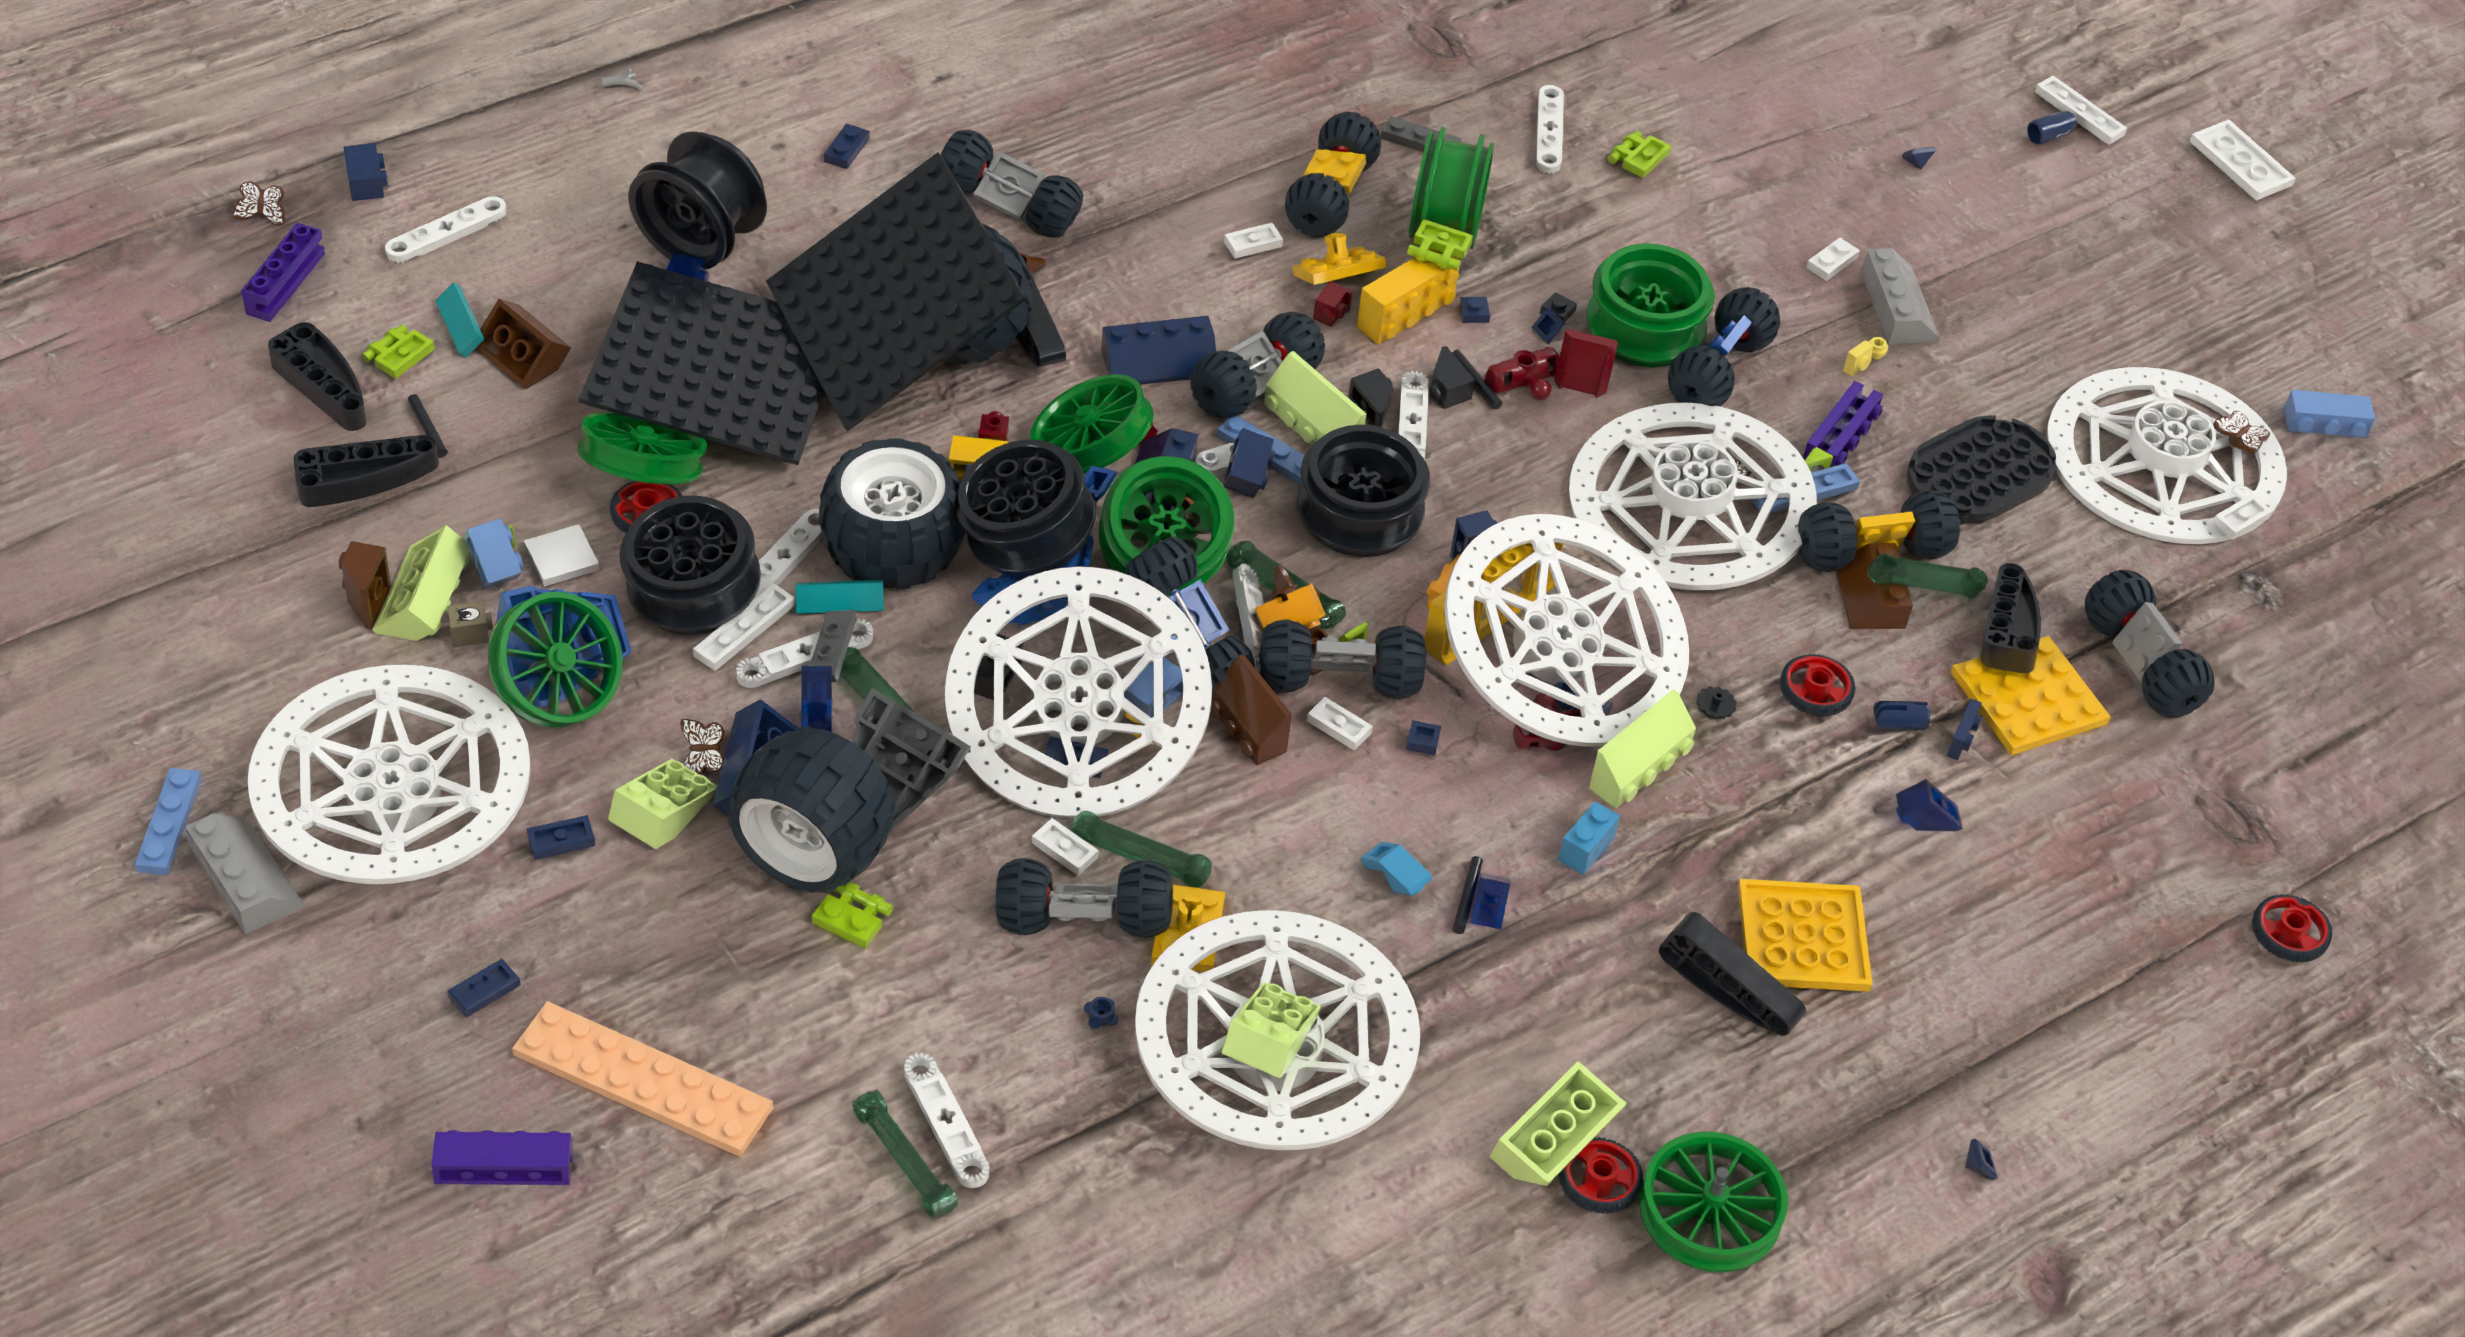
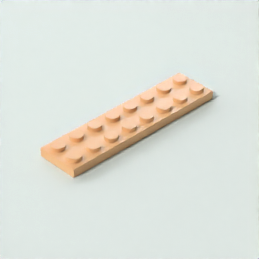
(643, 1078)

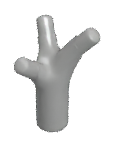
(622, 79)

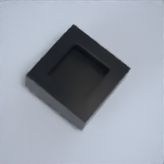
(1561, 306)

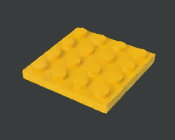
(2032, 706)
(1806, 933)

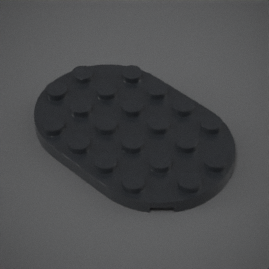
(1984, 466)

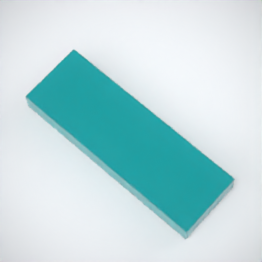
(459, 319)
(839, 595)

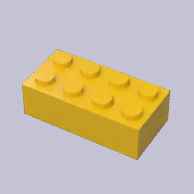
(1404, 298)

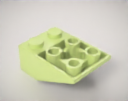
(660, 802)
(1270, 1029)

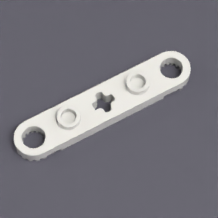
(1549, 141)
(435, 234)
(1414, 407)
(795, 544)
(1247, 599)
(788, 660)
(954, 1138)

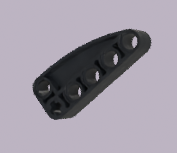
(1040, 336)
(319, 373)
(362, 468)
(2012, 623)
(1730, 975)

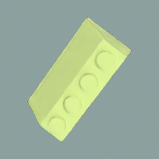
(1309, 400)
(423, 586)
(1643, 750)
(1557, 1127)

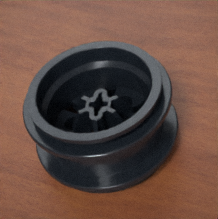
(1348, 493)
(1025, 508)
(705, 553)

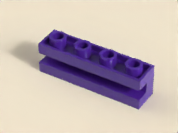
(282, 272)
(1846, 423)
(502, 1158)

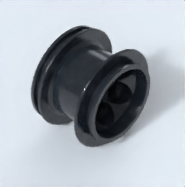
(698, 198)

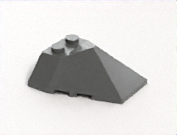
(908, 750)

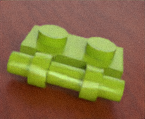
(1644, 158)
(1442, 239)
(403, 354)
(848, 921)

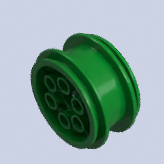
(1452, 184)
(1650, 303)
(1171, 482)

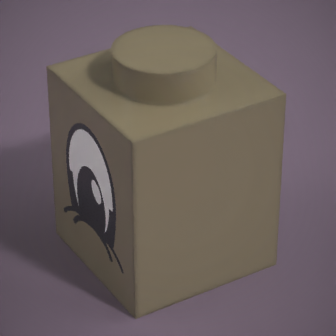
(469, 624)

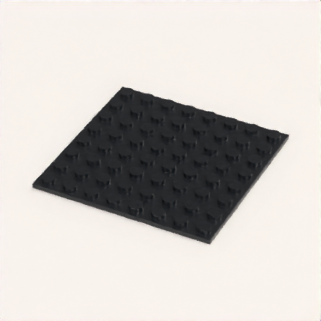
(894, 291)
(706, 365)

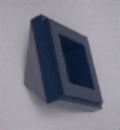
(1919, 156)
(1548, 325)
(1980, 1160)

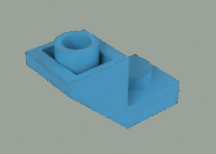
(1400, 868)

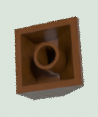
(365, 580)

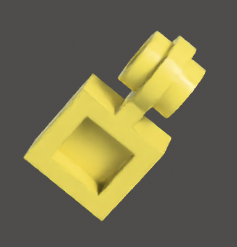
(1862, 354)

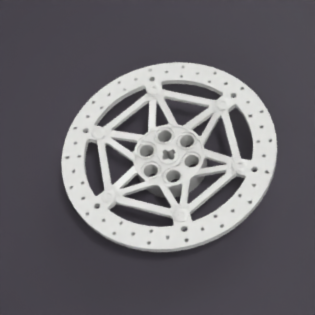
(2165, 439)
(1696, 482)
(1055, 585)
(1559, 634)
(389, 783)
(1256, 1130)

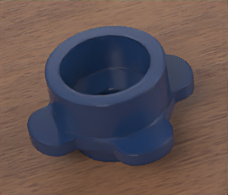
(1101, 1005)

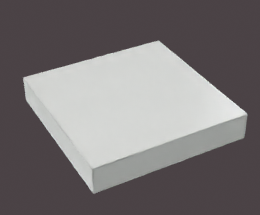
(561, 555)

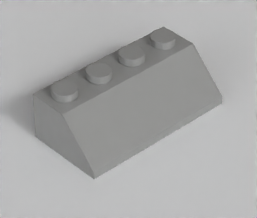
(1897, 298)
(242, 870)

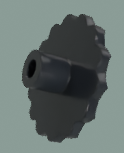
(1716, 702)

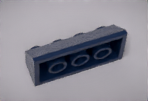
(1157, 348)
(1168, 443)
(750, 731)

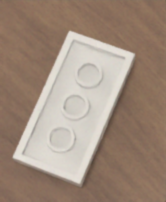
(2242, 159)

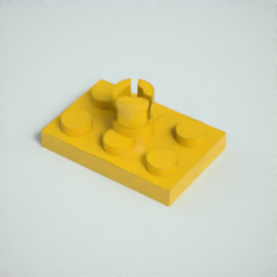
(1338, 262)
(1190, 910)

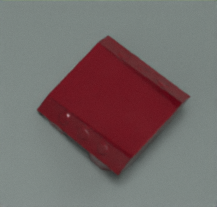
(1585, 362)

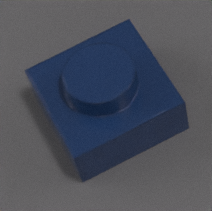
(1474, 309)
(1423, 737)

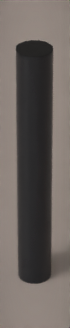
(1480, 383)
(426, 423)
(1467, 895)

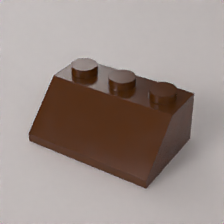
(521, 344)
(1869, 603)
(1251, 712)

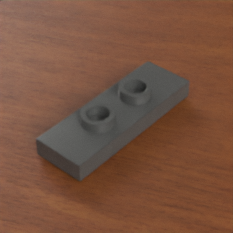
(834, 640)

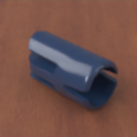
(2051, 127)
(1902, 715)

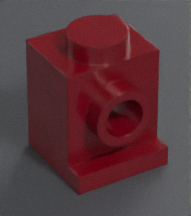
(1332, 303)
(994, 426)

